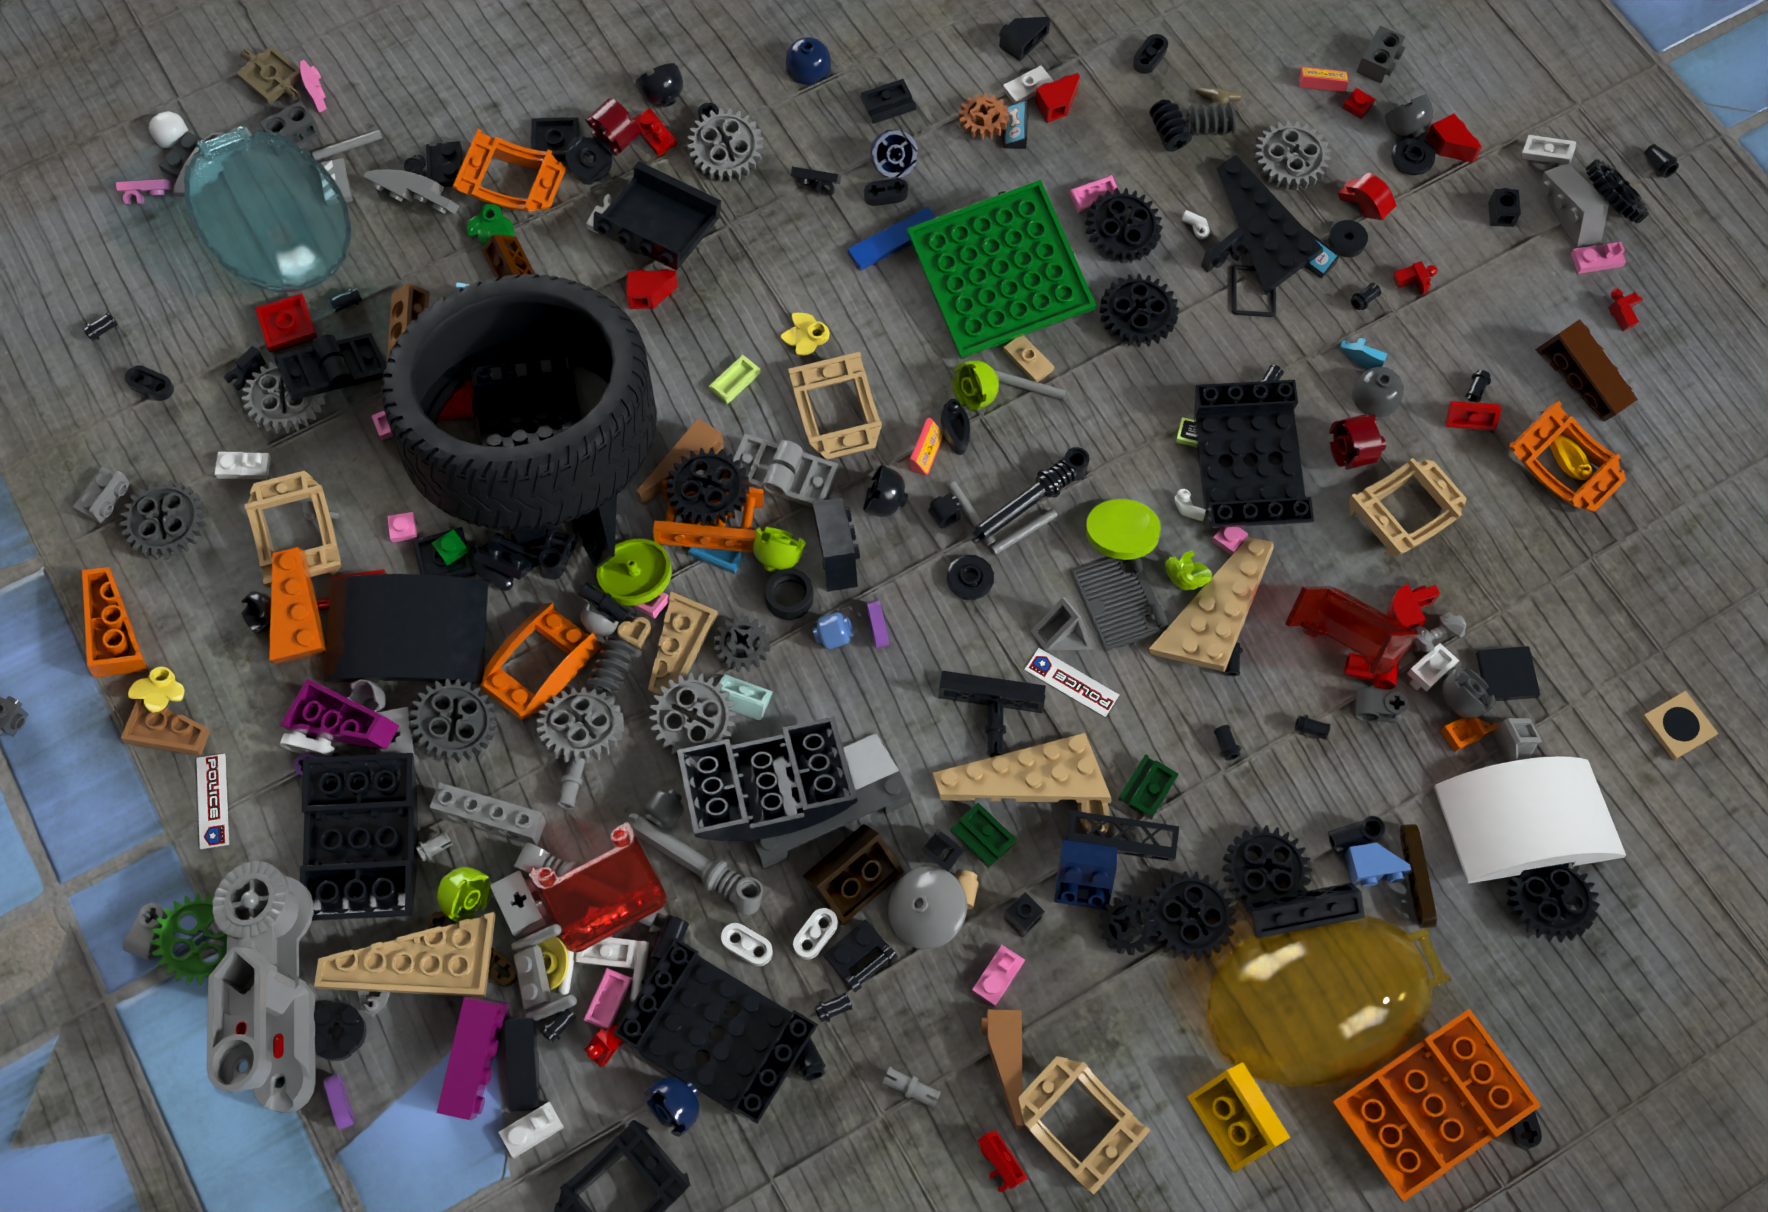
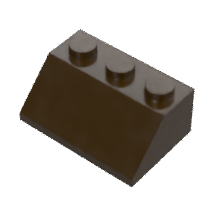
(853, 873)

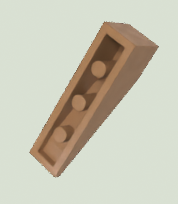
(698, 436)
(1004, 1044)

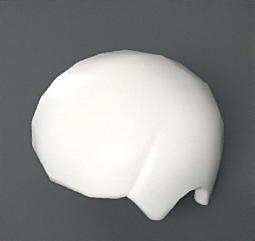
(167, 129)

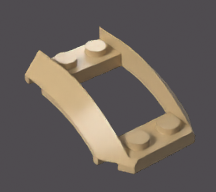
(830, 373)
(283, 491)
(1386, 527)
(1114, 1147)

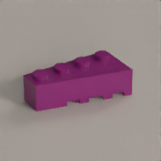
(336, 718)
(472, 1057)

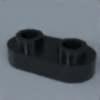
(1147, 57)
(151, 383)

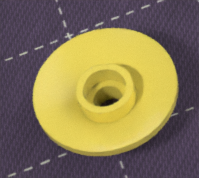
(555, 961)

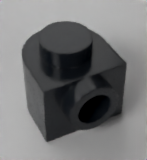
(945, 510)

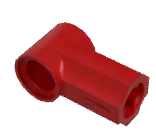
(1358, 668)

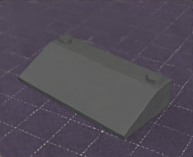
(876, 786)

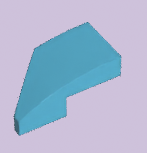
(1362, 354)

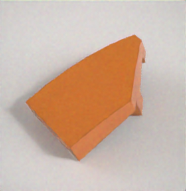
(1466, 732)

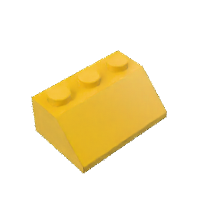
(1238, 1117)

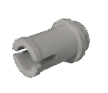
(433, 846)

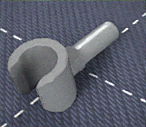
(309, 511)

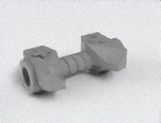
(1449, 625)

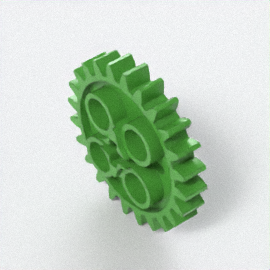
(192, 965)

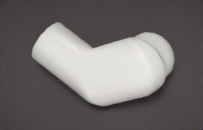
(1198, 223)
(1186, 507)

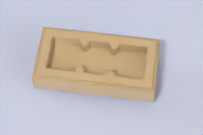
(1028, 358)

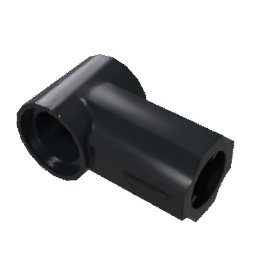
(1355, 834)

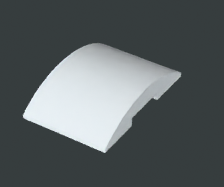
(1527, 817)

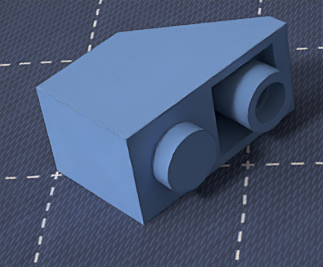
(1374, 863)

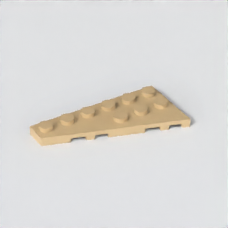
(1213, 620)
(1033, 774)
(430, 961)

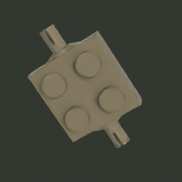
(270, 74)

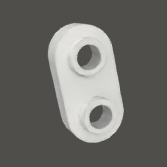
(298, 743)
(814, 934)
(747, 945)

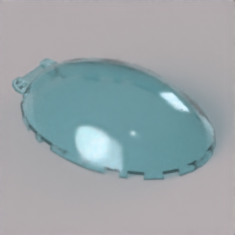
(267, 210)

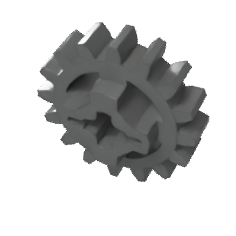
(736, 653)

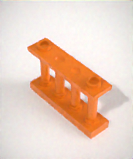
(709, 537)

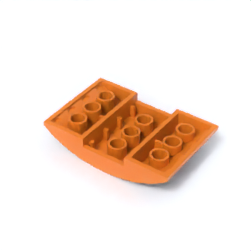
(1436, 1105)

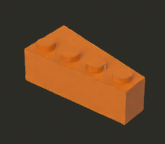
(295, 616)
(108, 629)

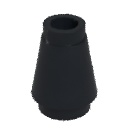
(1662, 161)
(810, 1063)

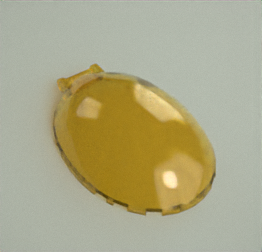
(1322, 1000)

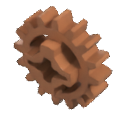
(983, 116)

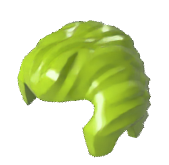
(1186, 573)

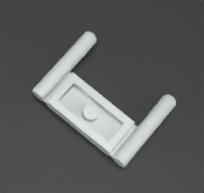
(613, 953)

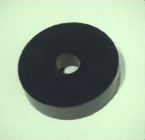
(1352, 230)

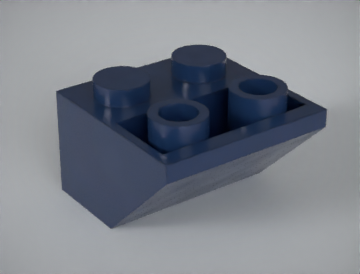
(1085, 874)

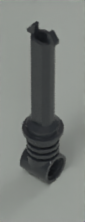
(1047, 484)

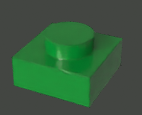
(450, 547)

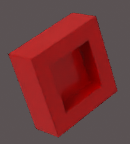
(1358, 103)

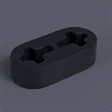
(885, 192)
(1531, 1125)

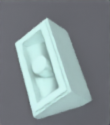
(747, 698)

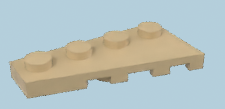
(681, 640)

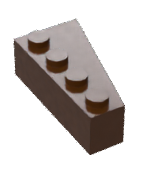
(1589, 370)

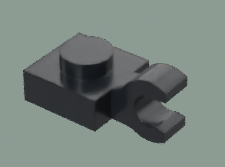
(246, 365)

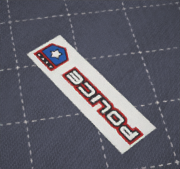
(1072, 682)
(212, 801)

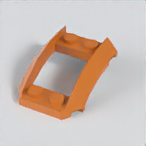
(479, 157)
(1543, 432)
(560, 632)

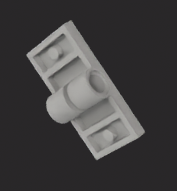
(786, 470)

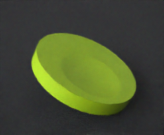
(1123, 529)
(635, 572)

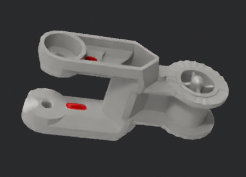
(255, 993)

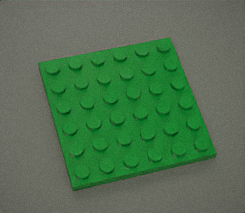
(1001, 269)

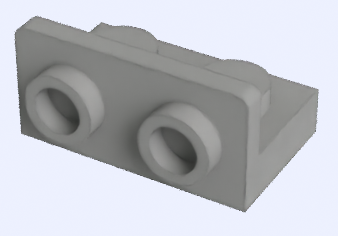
(102, 495)

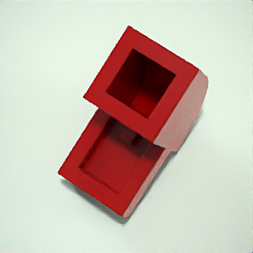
(1371, 194)
(1407, 604)

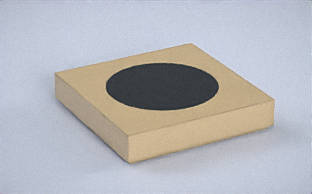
(1679, 725)

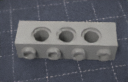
(487, 814)

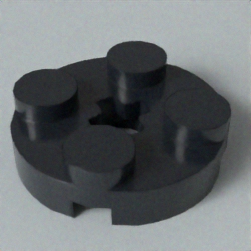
(585, 171)
(347, 1042)

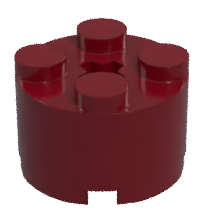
(613, 125)
(1356, 441)

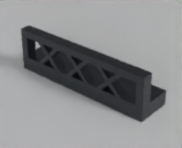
(986, 689)
(1127, 846)
(1305, 910)

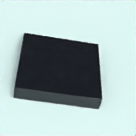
(554, 134)
(432, 564)
(1508, 673)

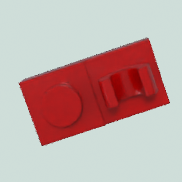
(654, 132)
(1473, 415)
(997, 1152)

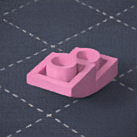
(311, 81)

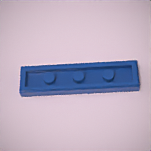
(887, 241)

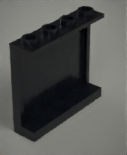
(659, 216)

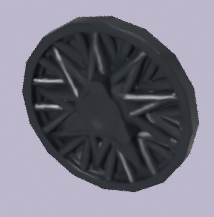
(1413, 156)
(970, 577)

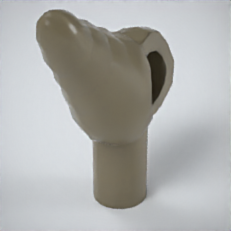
(1219, 95)

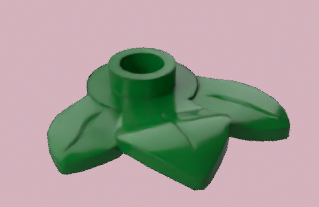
(486, 227)

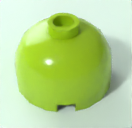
(975, 384)
(777, 549)
(463, 893)

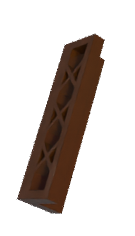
(502, 258)

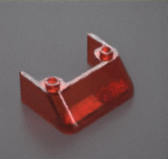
(1353, 624)

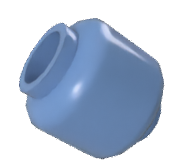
(833, 630)

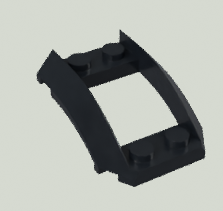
(645, 1157)

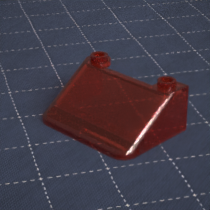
(601, 893)

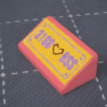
(1323, 79)
(926, 448)

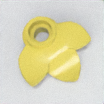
(803, 333)
(157, 689)

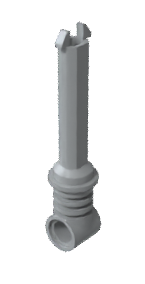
(534, 857)
(714, 874)

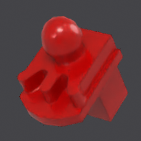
(1415, 274)
(1622, 308)
(603, 1046)

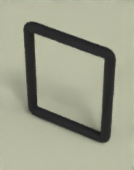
(1234, 296)

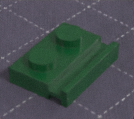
(1148, 787)
(983, 835)

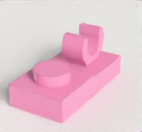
(154, 187)
(1598, 257)
(998, 976)

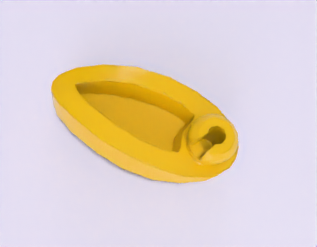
(1571, 458)

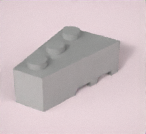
(1575, 204)

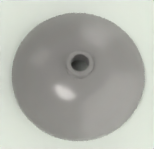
(939, 916)

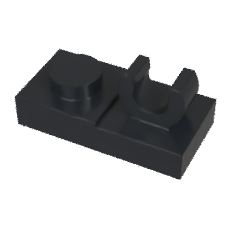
(804, 176)
(1218, 254)

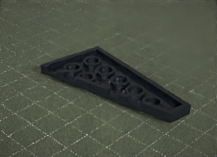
(1275, 237)

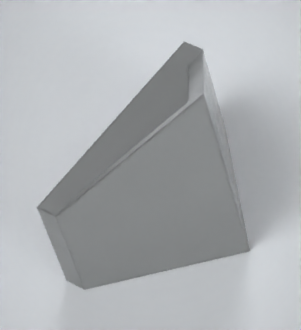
(1062, 629)
(1517, 738)

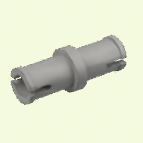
(571, 782)
(911, 1087)

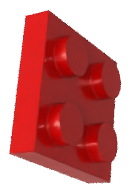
(286, 322)

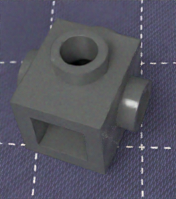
(11, 716)

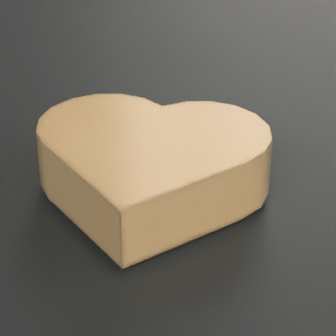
(634, 632)

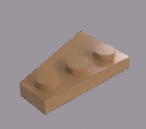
(164, 731)

